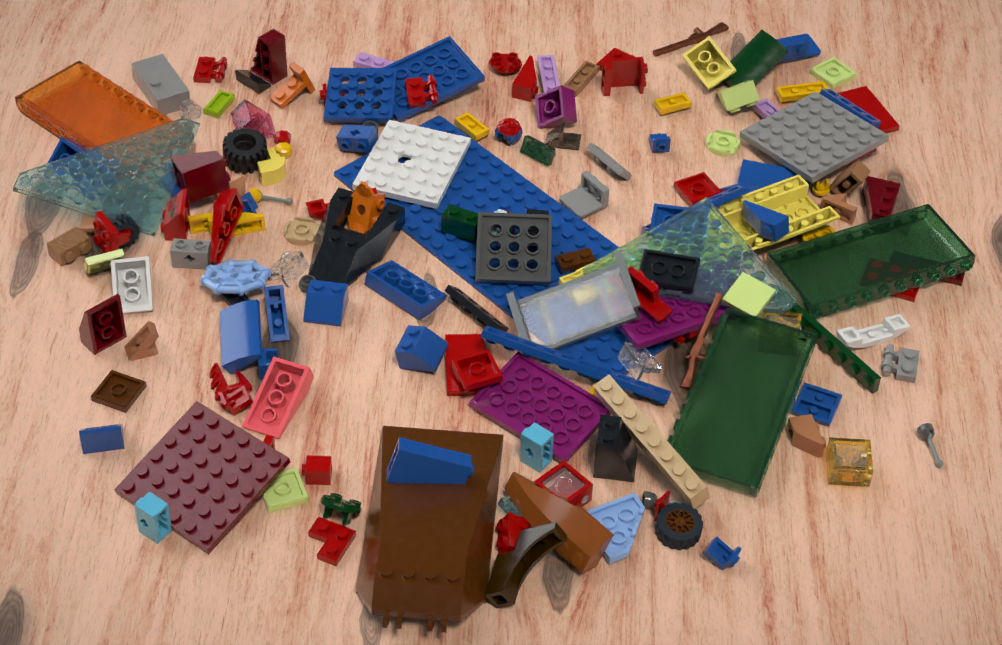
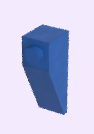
(766, 221)
(276, 313)

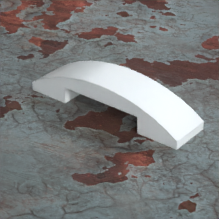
(874, 335)

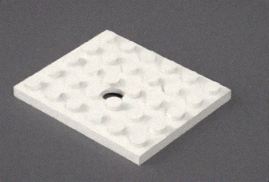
(423, 178)

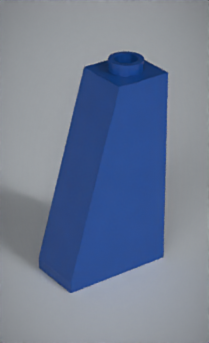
(427, 464)

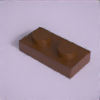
(574, 260)

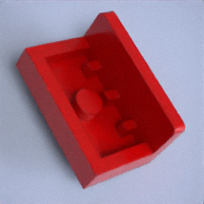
(509, 530)

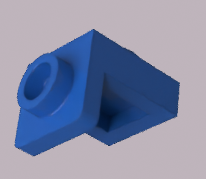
(721, 553)

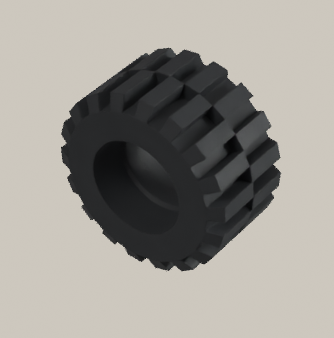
(244, 149)

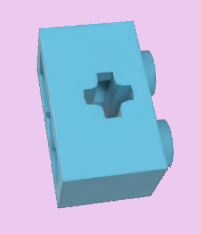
(536, 447)
(153, 517)

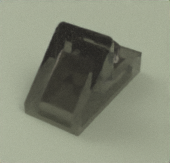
(559, 139)

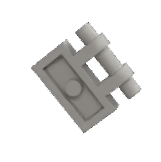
(907, 363)

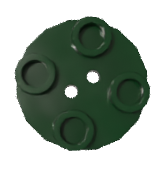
(335, 501)

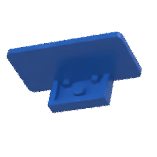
(799, 47)

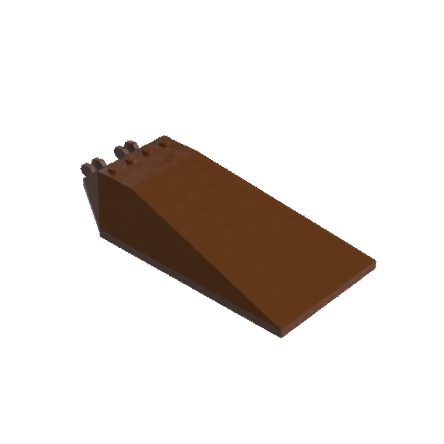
(430, 542)

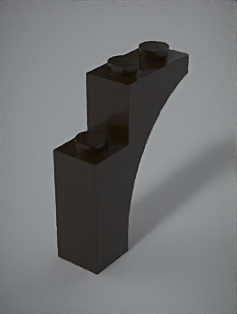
(514, 566)

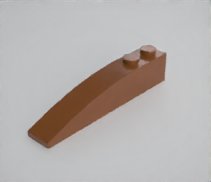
(585, 535)

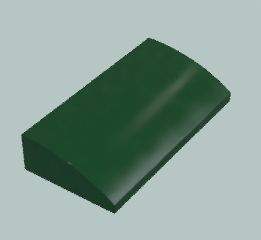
(756, 59)

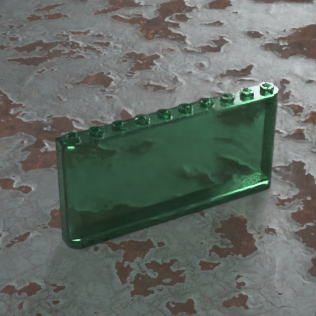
(871, 261)
(741, 400)

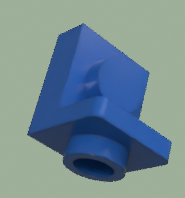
(659, 142)
(265, 360)

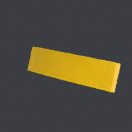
(247, 223)

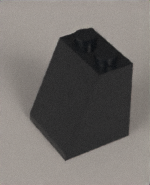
(614, 450)

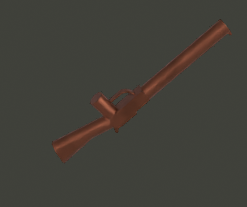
(694, 38)
(695, 356)

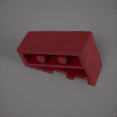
(270, 59)
(879, 197)

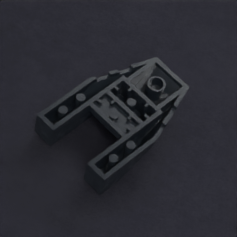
(343, 253)

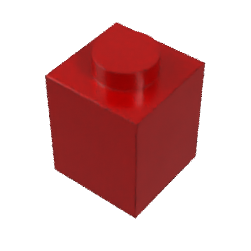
(317, 470)

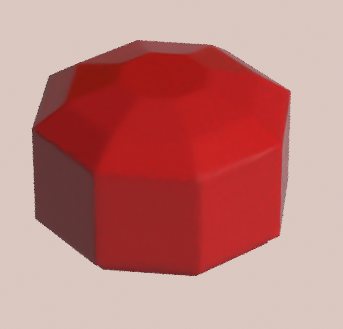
(282, 136)

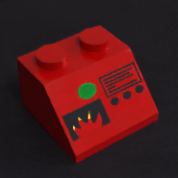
(176, 217)

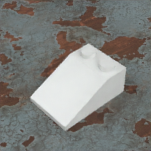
(134, 283)

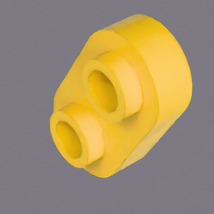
(817, 232)

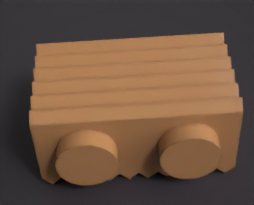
(850, 178)
(69, 246)

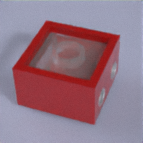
(567, 483)

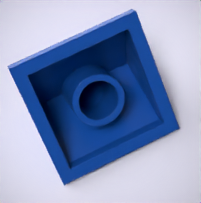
(102, 438)

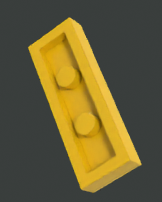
(799, 91)

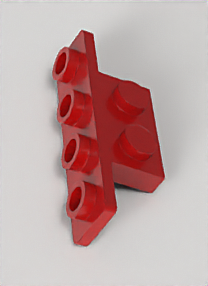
(648, 296)

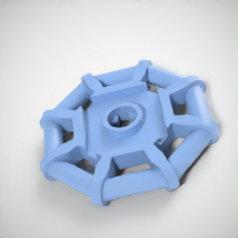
(235, 277)

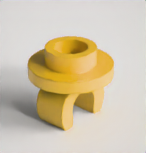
(821, 189)

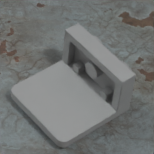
(587, 198)

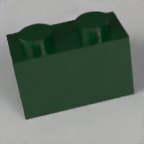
(460, 222)

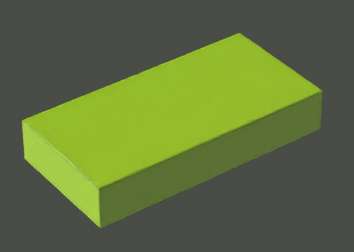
(219, 104)

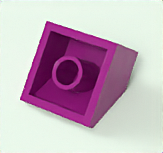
(556, 107)

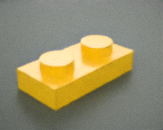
(672, 103)
(471, 126)

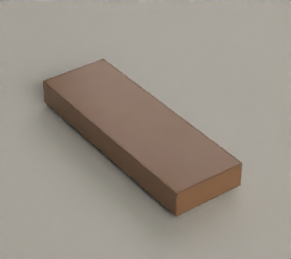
(582, 77)

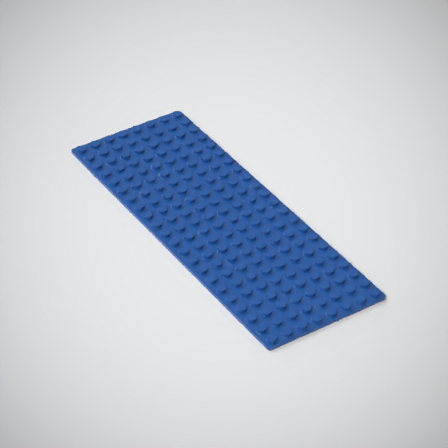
(487, 185)

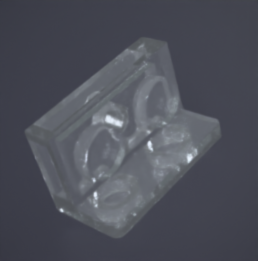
(638, 361)

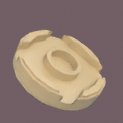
(301, 231)

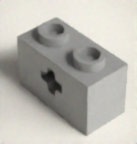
(190, 253)

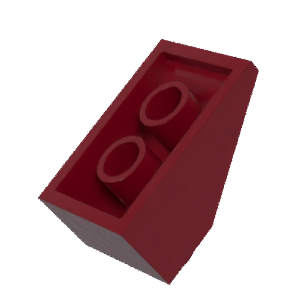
(103, 325)

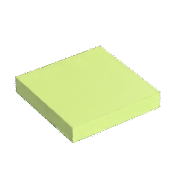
(833, 73)
(102, 261)
(748, 295)
(285, 492)

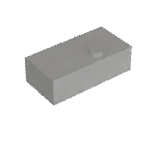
(160, 83)

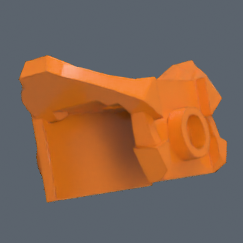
(365, 201)

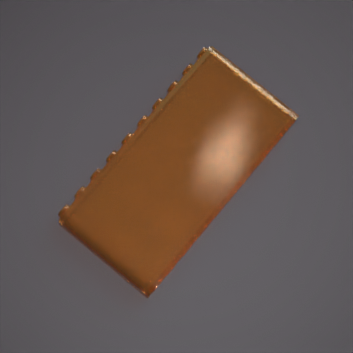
(87, 107)

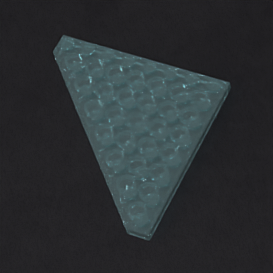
(117, 178)
(722, 253)

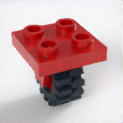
(114, 233)

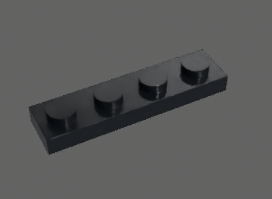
(471, 306)

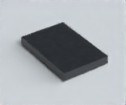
(670, 270)

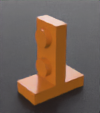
(292, 86)

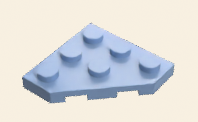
(623, 520)

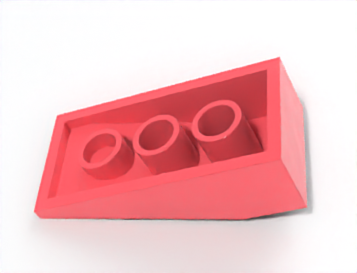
(278, 397)

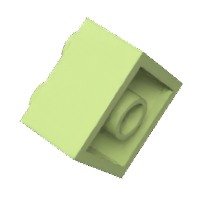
(738, 95)

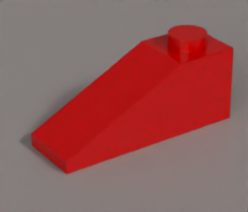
(525, 84)

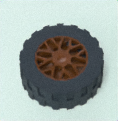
(679, 526)

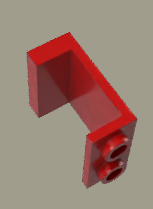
(623, 73)

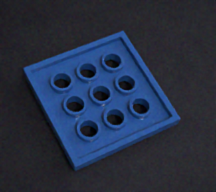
(355, 75)

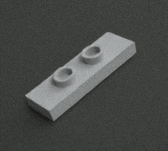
(603, 158)

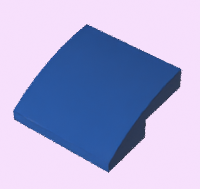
(818, 402)

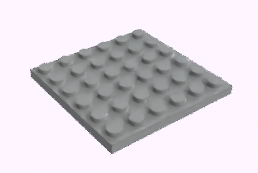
(814, 136)

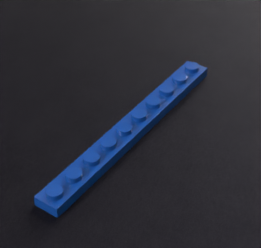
(573, 363)

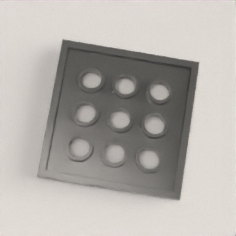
(521, 274)

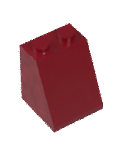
(201, 174)

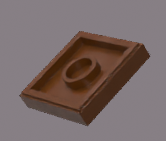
(118, 391)

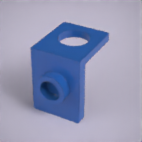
(249, 203)

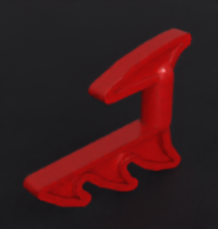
(220, 382)

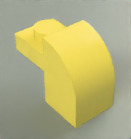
(273, 169)

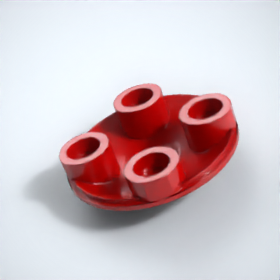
(505, 62)

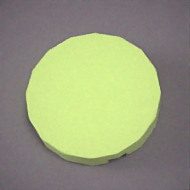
(723, 143)

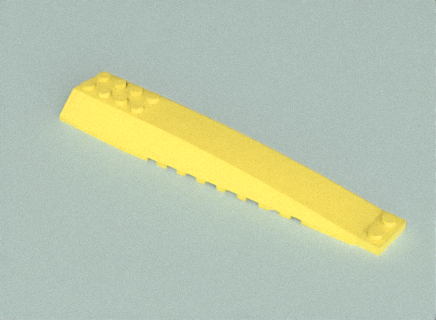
(785, 197)

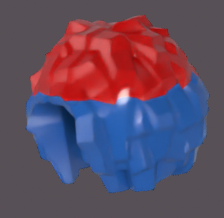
(509, 129)

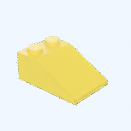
(708, 63)

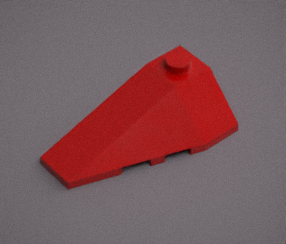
(226, 215)

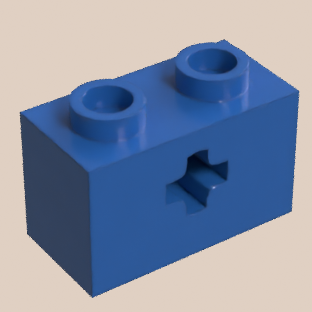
(357, 138)

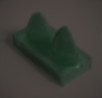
(538, 150)

